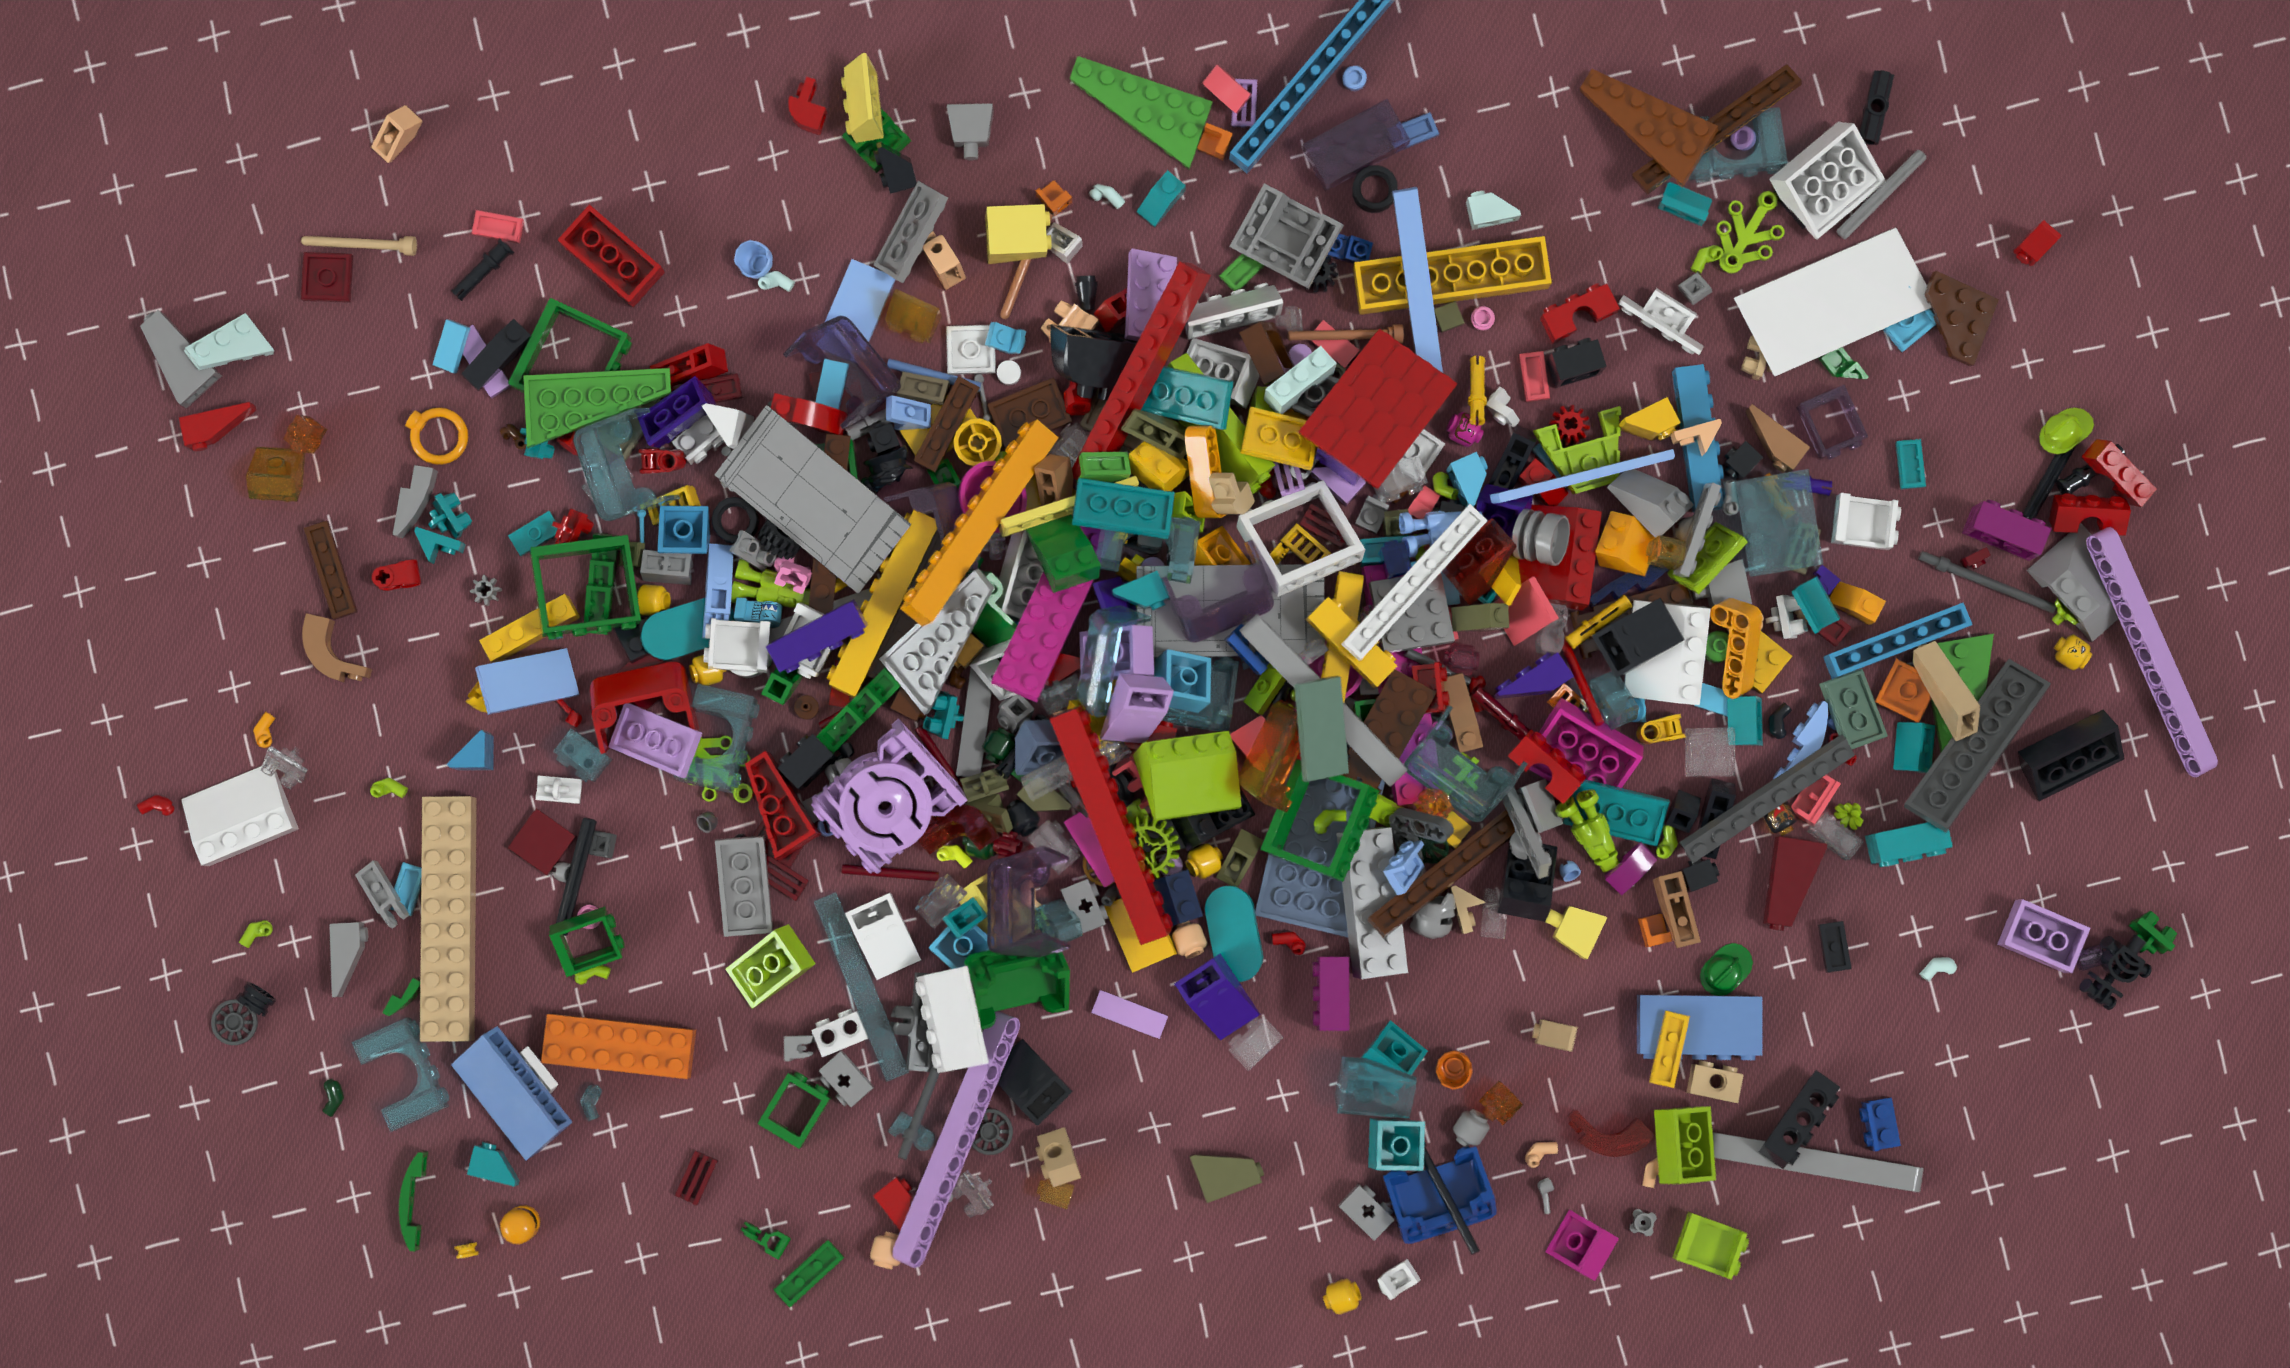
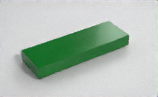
(809, 1273)

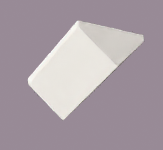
(729, 422)

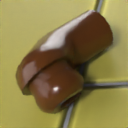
(511, 431)

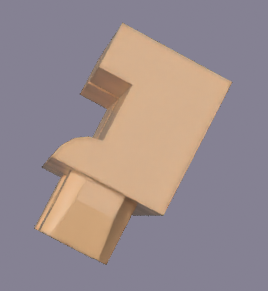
(1072, 317)

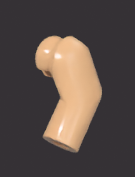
(1650, 1173)

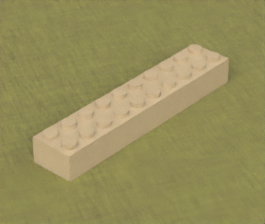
(448, 919)

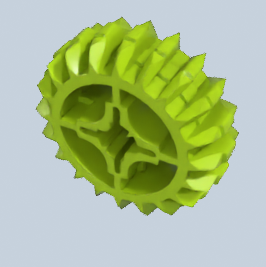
(1157, 843)

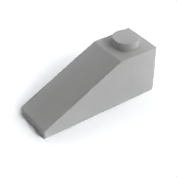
(346, 948)

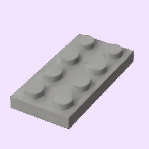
(910, 231)
(744, 886)

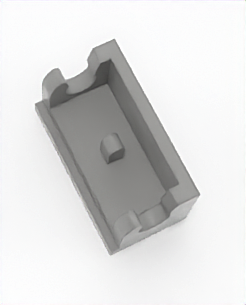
(666, 567)
(794, 1049)

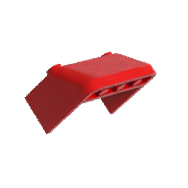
(638, 684)

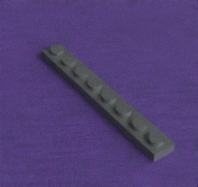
(1767, 798)

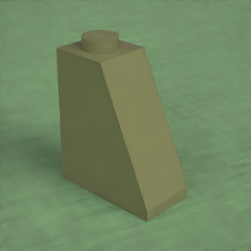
(1480, 617)
(1225, 1174)

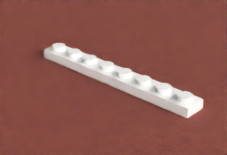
(1414, 582)

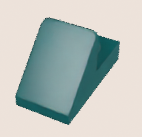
(432, 541)

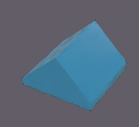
(684, 529)
(476, 754)

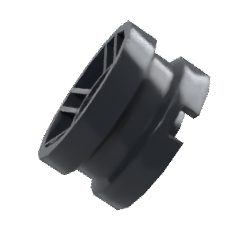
(256, 999)

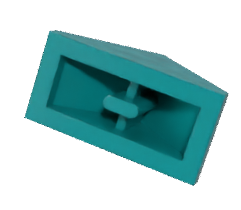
(965, 917)

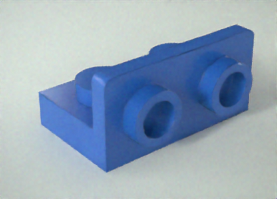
(1240, 645)
(1879, 1124)

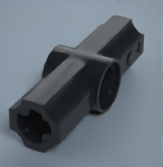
(1878, 93)

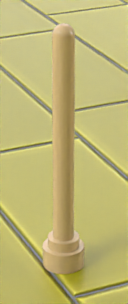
(405, 245)

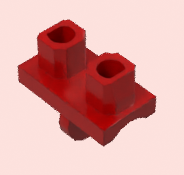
(571, 527)

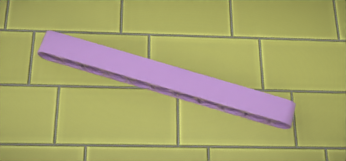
(2151, 652)
(954, 1144)

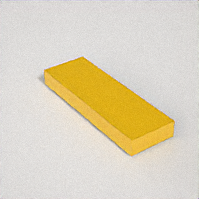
(1669, 1049)

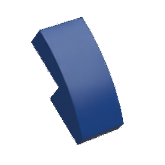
(1351, 249)

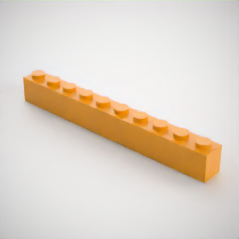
(978, 523)

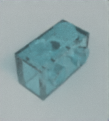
(1613, 700)
(582, 755)

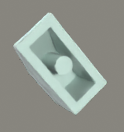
(1489, 210)

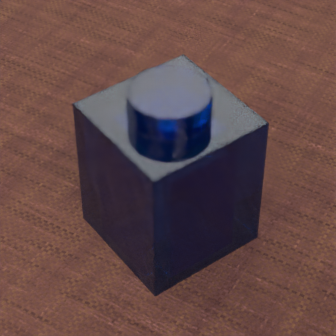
(1395, 559)

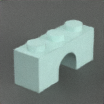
(1307, 373)

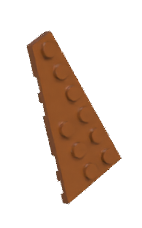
(1658, 128)

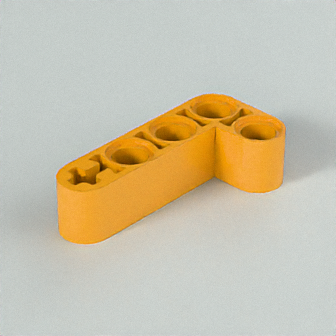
(1202, 462)
(1740, 654)

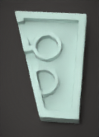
(229, 343)

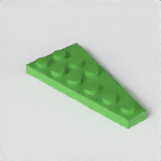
(1155, 110)
(574, 400)
(1971, 661)

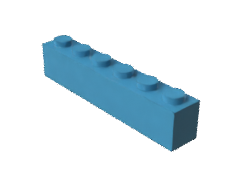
(1694, 409)
(1897, 640)

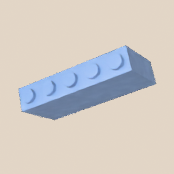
(1715, 1026)
(511, 1093)

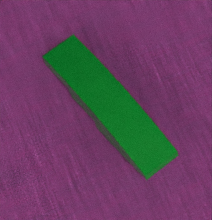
(600, 584)
(858, 710)

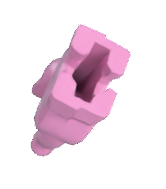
(792, 574)

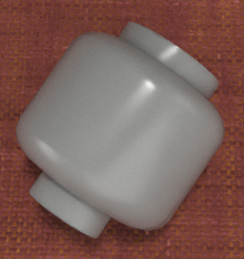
(1471, 1128)

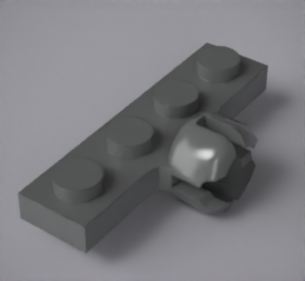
(915, 1029)

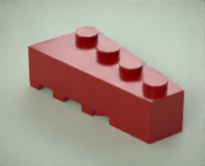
(782, 811)

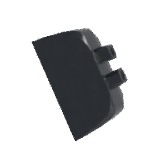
(1090, 358)

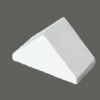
(1064, 242)

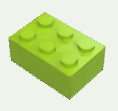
(1685, 1145)

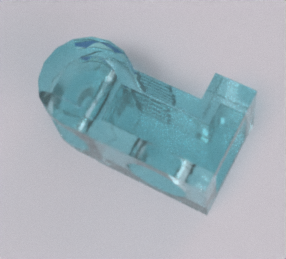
(925, 1138)

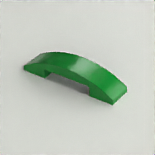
(411, 1232)

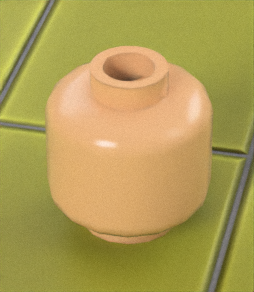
(1189, 939)
(883, 1250)

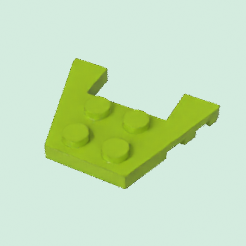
(1587, 454)

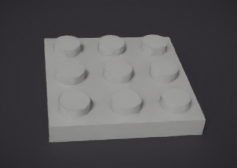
(1422, 624)

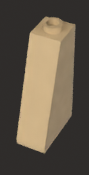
(1947, 690)

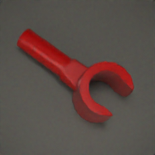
(573, 718)

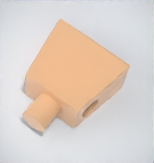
(943, 260)

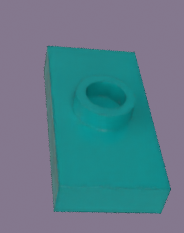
(1910, 464)
(534, 533)

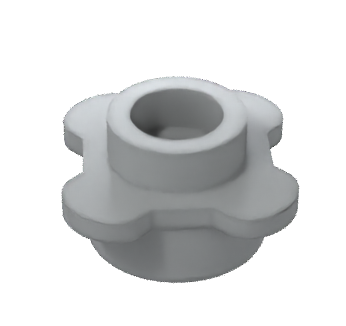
(1649, 1219)

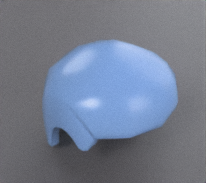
(753, 259)

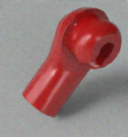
(156, 802)

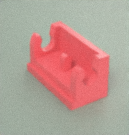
(1814, 799)

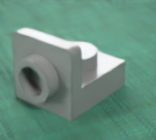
(1372, 514)

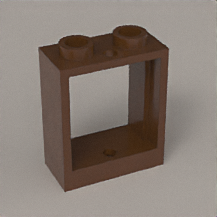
(1267, 351)

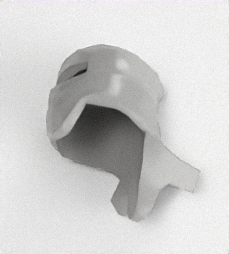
(1435, 918)

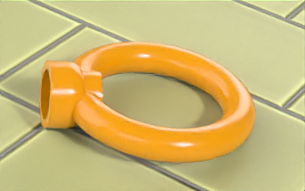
(417, 422)

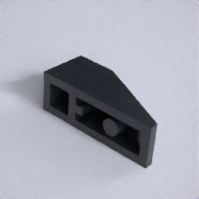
(496, 354)
(1513, 458)
(1718, 800)

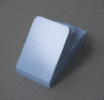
(907, 413)

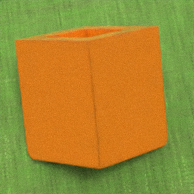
(1215, 141)
(1054, 198)
(1654, 930)

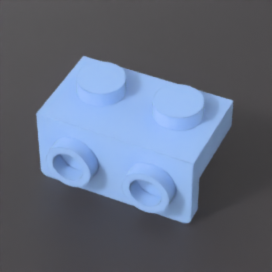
(1404, 866)

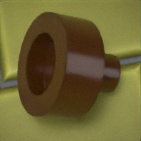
(812, 710)

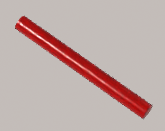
(1582, 684)

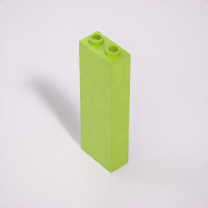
(1244, 467)

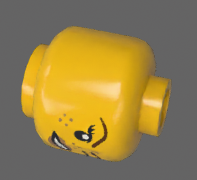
(2072, 652)

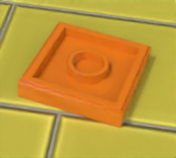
(1904, 692)

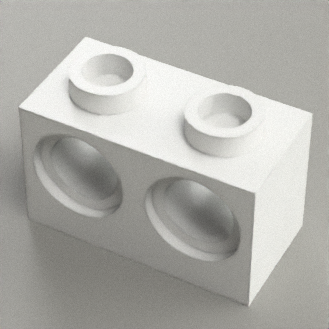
(842, 1038)

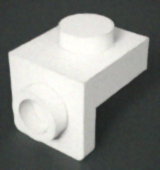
(1497, 406)
(1398, 1279)

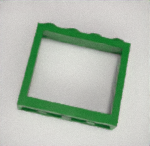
(543, 329)
(581, 548)
(1350, 840)

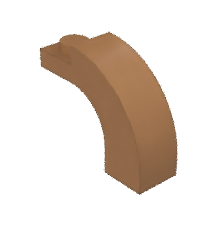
(317, 645)

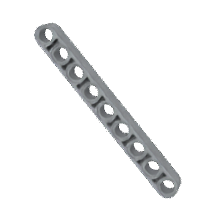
(1296, 671)
(1823, 1163)

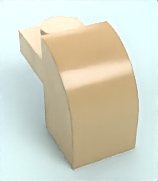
(1229, 495)

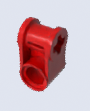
(657, 460)
(402, 575)

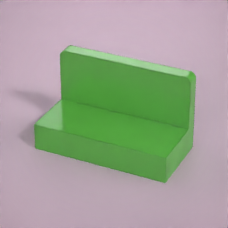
(1104, 466)

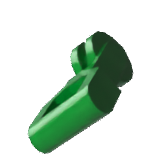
(750, 1232)

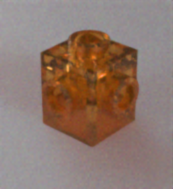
(304, 434)
(1440, 802)
(1500, 1103)

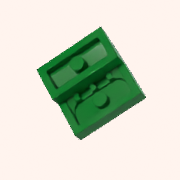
(893, 137)

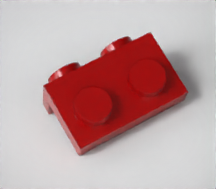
(1433, 677)

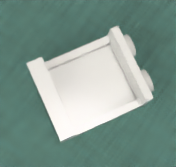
(1865, 522)
(802, 616)
(737, 645)

